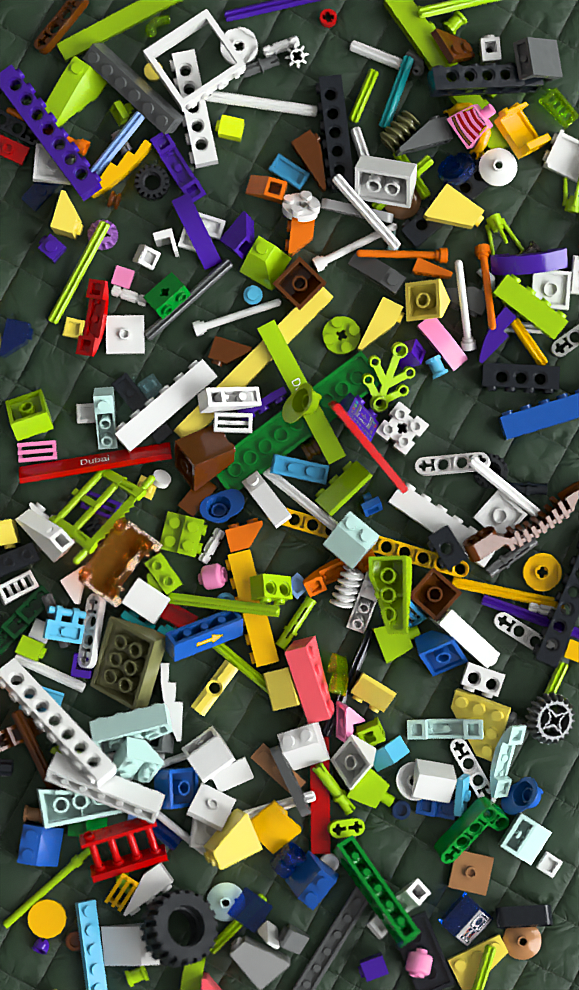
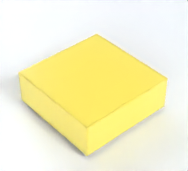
(73, 328)

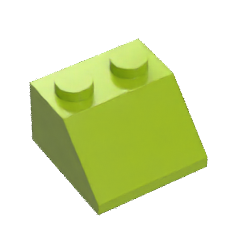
(29, 415)

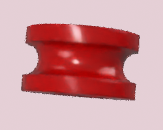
(324, 22)

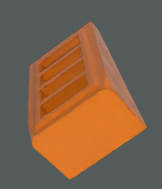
(429, 269)

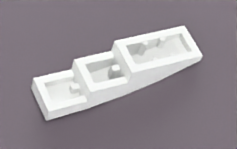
(169, 697)

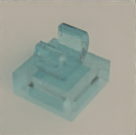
(150, 386)

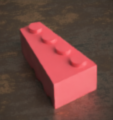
(310, 679)

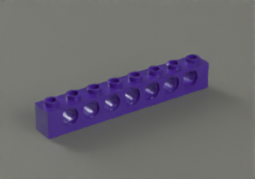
(85, 187)

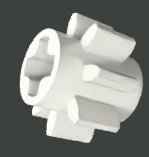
(302, 54)

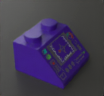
(360, 415)

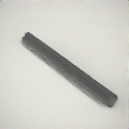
(196, 292)

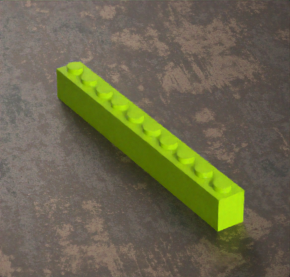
(419, 34)

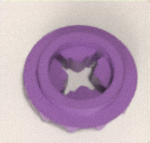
(107, 242)

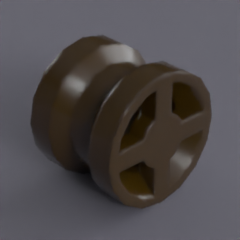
(310, 449)

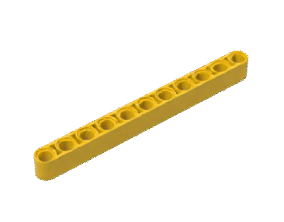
(395, 545)

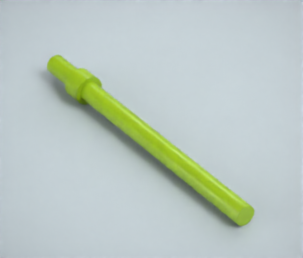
(75, 862)

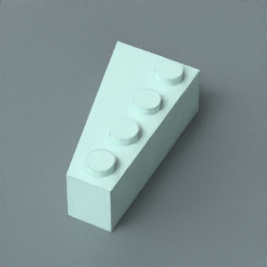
(68, 807)

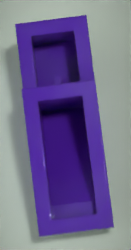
(494, 338)

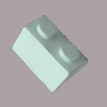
(351, 540)

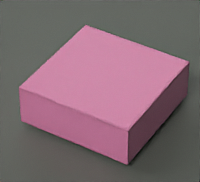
(122, 277)

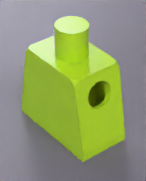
(395, 644)
(371, 790)

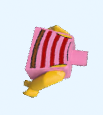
(471, 125)

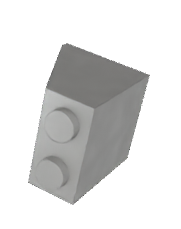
(258, 960)

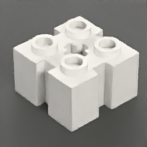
(389, 430)

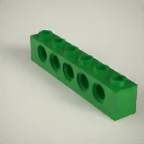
(376, 891)

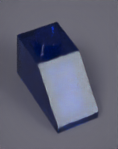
(15, 336)

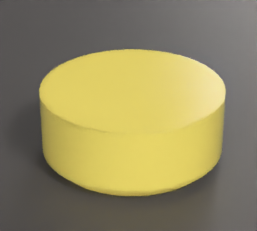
(150, 73)

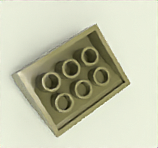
(128, 662)

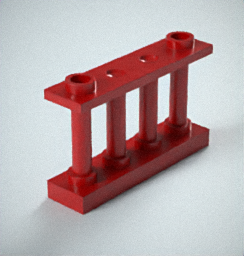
(126, 863)

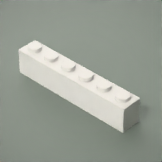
(165, 405)
(432, 517)
(115, 792)

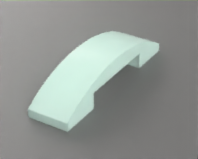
(445, 728)
(501, 760)

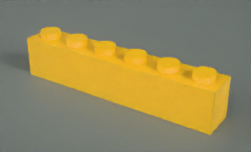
(257, 626)

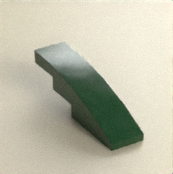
(22, 619)

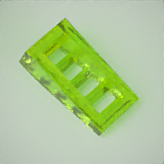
(554, 111)

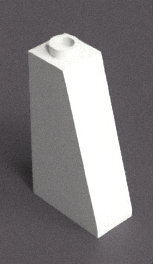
(467, 638)

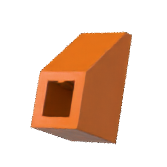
(267, 188)
(300, 235)
(242, 536)

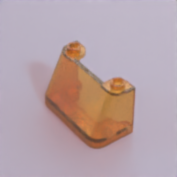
(117, 559)

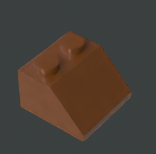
(299, 283)

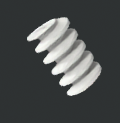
(348, 588)

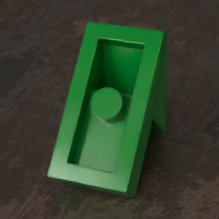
(81, 827)

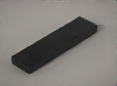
(135, 400)

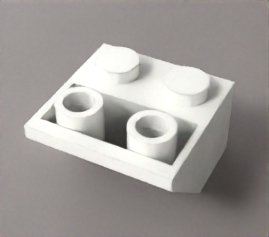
(208, 754)

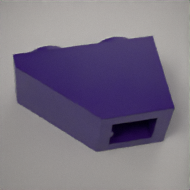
(240, 235)

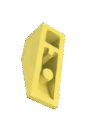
(383, 320)

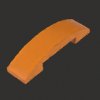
(330, 572)

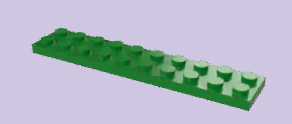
(281, 437)

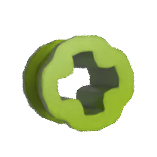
(454, 22)
(136, 975)

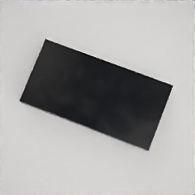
(440, 974)

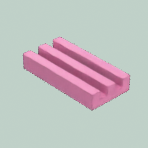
(40, 443)

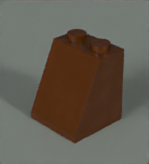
(203, 456)

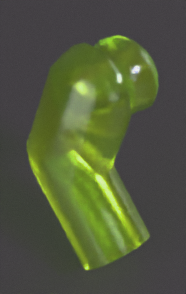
(157, 21)

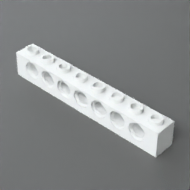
(95, 775)

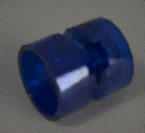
(287, 861)

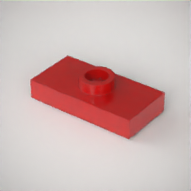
(13, 150)

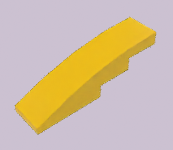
(114, 174)

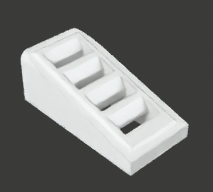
(32, 580)

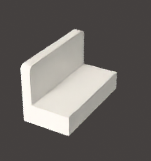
(166, 237)
(233, 775)

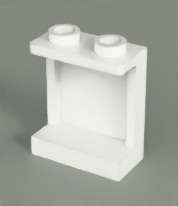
(563, 156)

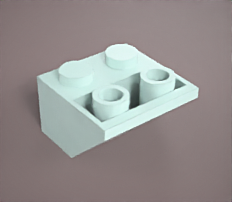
(137, 760)
(524, 838)

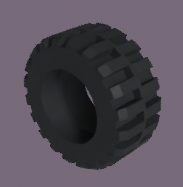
(201, 924)

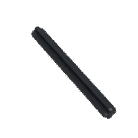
(353, 671)

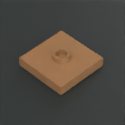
(471, 872)

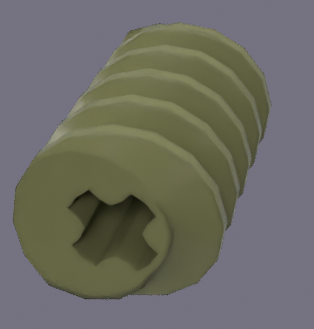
(398, 130)

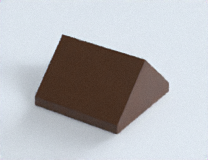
(434, 594)

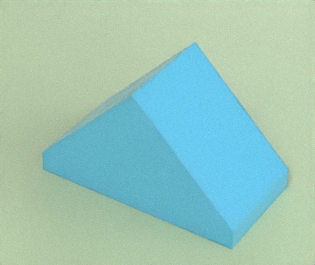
(390, 753)

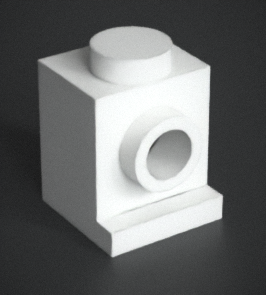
(492, 42)

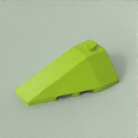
(74, 91)
(392, 587)

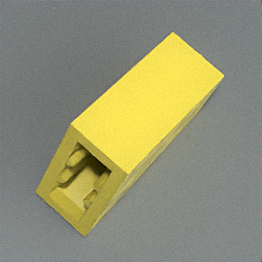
(454, 209)

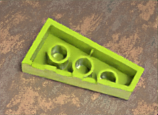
(529, 306)

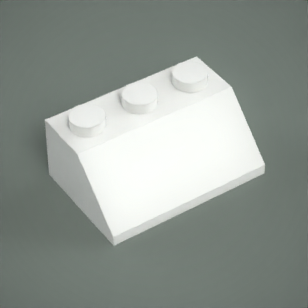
(385, 181)

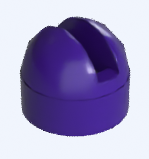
(40, 946)

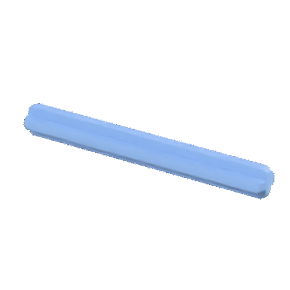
(117, 143)

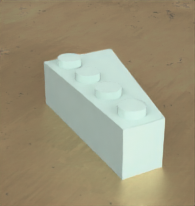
(140, 724)

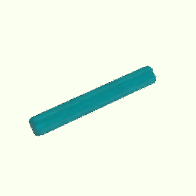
(396, 91)

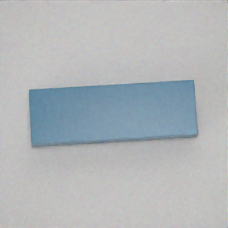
(299, 469)

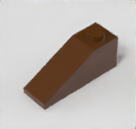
(309, 152)

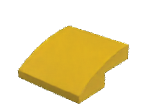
(274, 827)

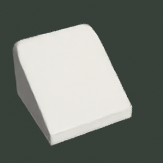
(146, 257)
(269, 934)

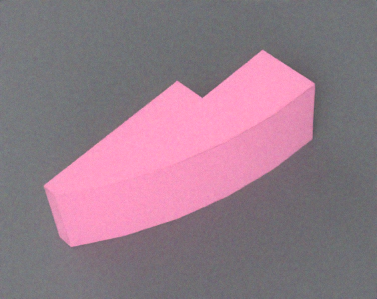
(442, 342)

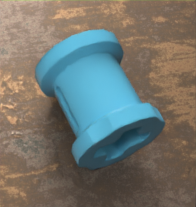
(436, 366)

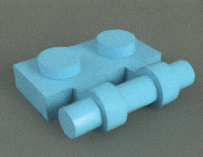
(61, 630)

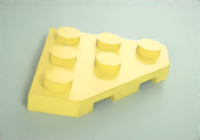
(494, 716)

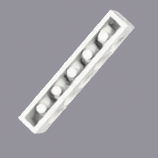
(207, 156)

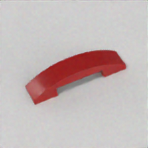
(95, 319)

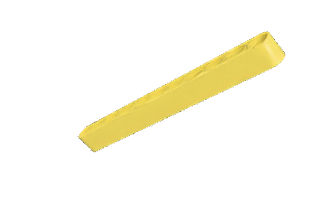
(257, 359)

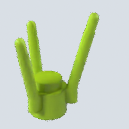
(571, 204)
(497, 224)

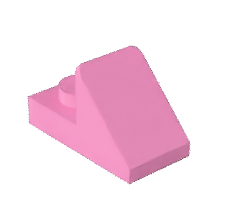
(344, 721)

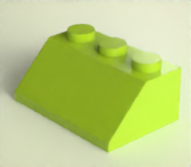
(342, 487)

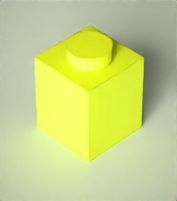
(230, 128)

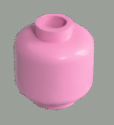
(213, 576)
(418, 963)

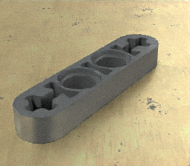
(290, 781)

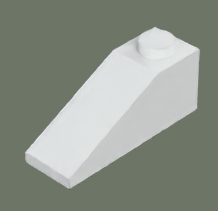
(228, 399)
(266, 499)

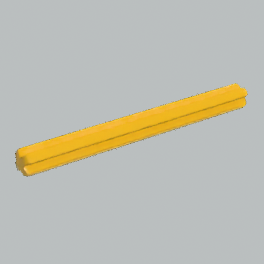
(503, 592)

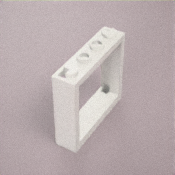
(177, 36)

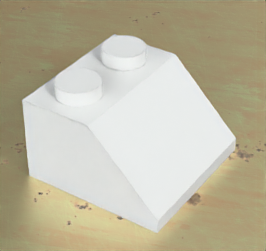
(304, 746)

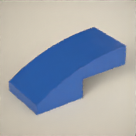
(436, 809)

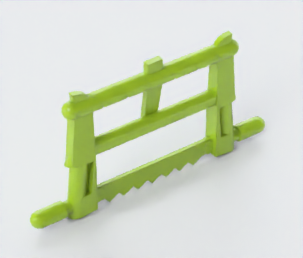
(118, 481)

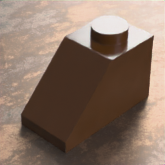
(227, 351)

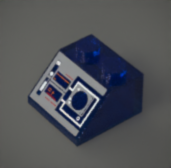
(465, 919)

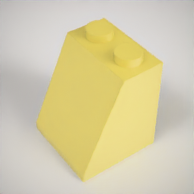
(234, 841)

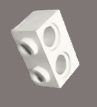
(483, 675)

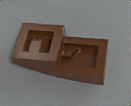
(193, 499)

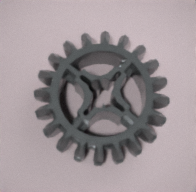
(543, 717)

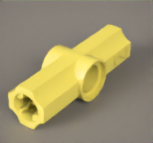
(206, 697)

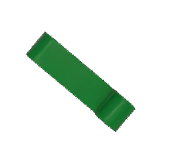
(469, 827)

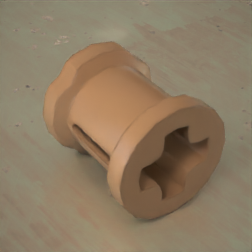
(32, 814)

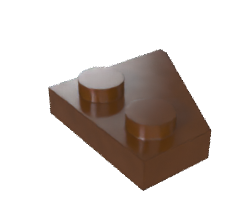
(453, 47)

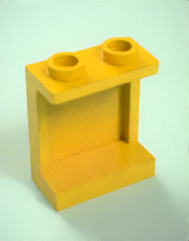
(519, 131)

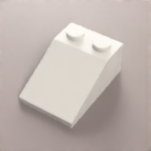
(124, 946)

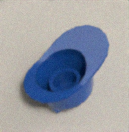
(222, 505)
(522, 796)

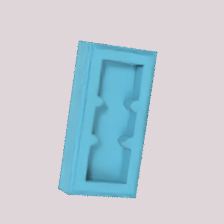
(462, 795)

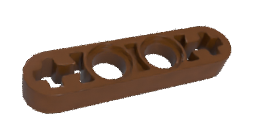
(64, 25)

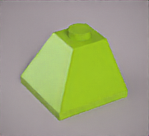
(265, 263)

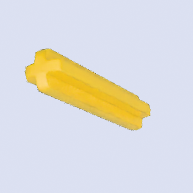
(528, 342)

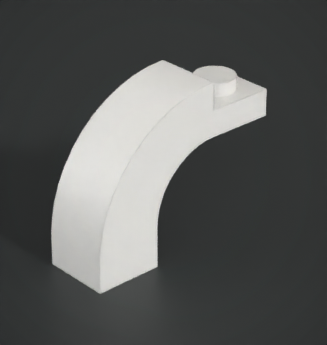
(409, 897)

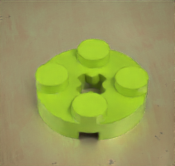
(351, 330)

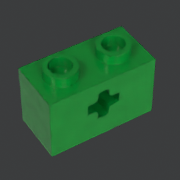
(167, 295)

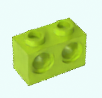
(163, 573)
(271, 588)

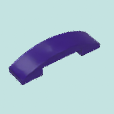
(177, 166)
(196, 231)
(529, 263)

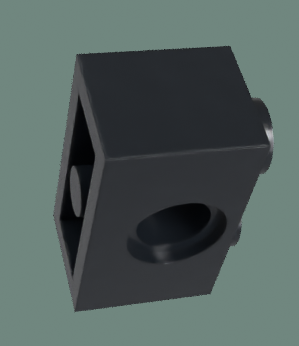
(456, 554)

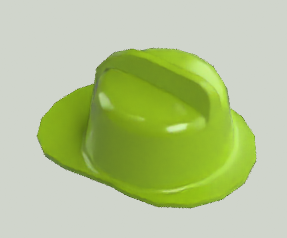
(301, 402)

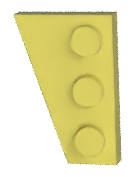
(467, 962)

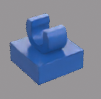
(371, 505)

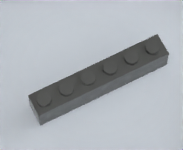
(133, 88)

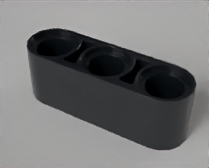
(524, 916)

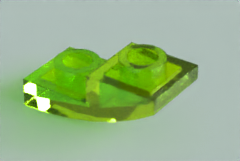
(339, 668)

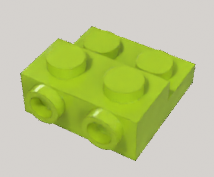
(183, 534)

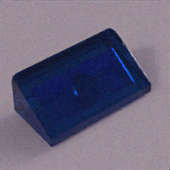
(166, 835)

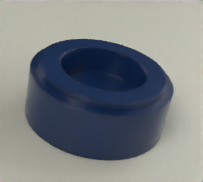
(400, 809)

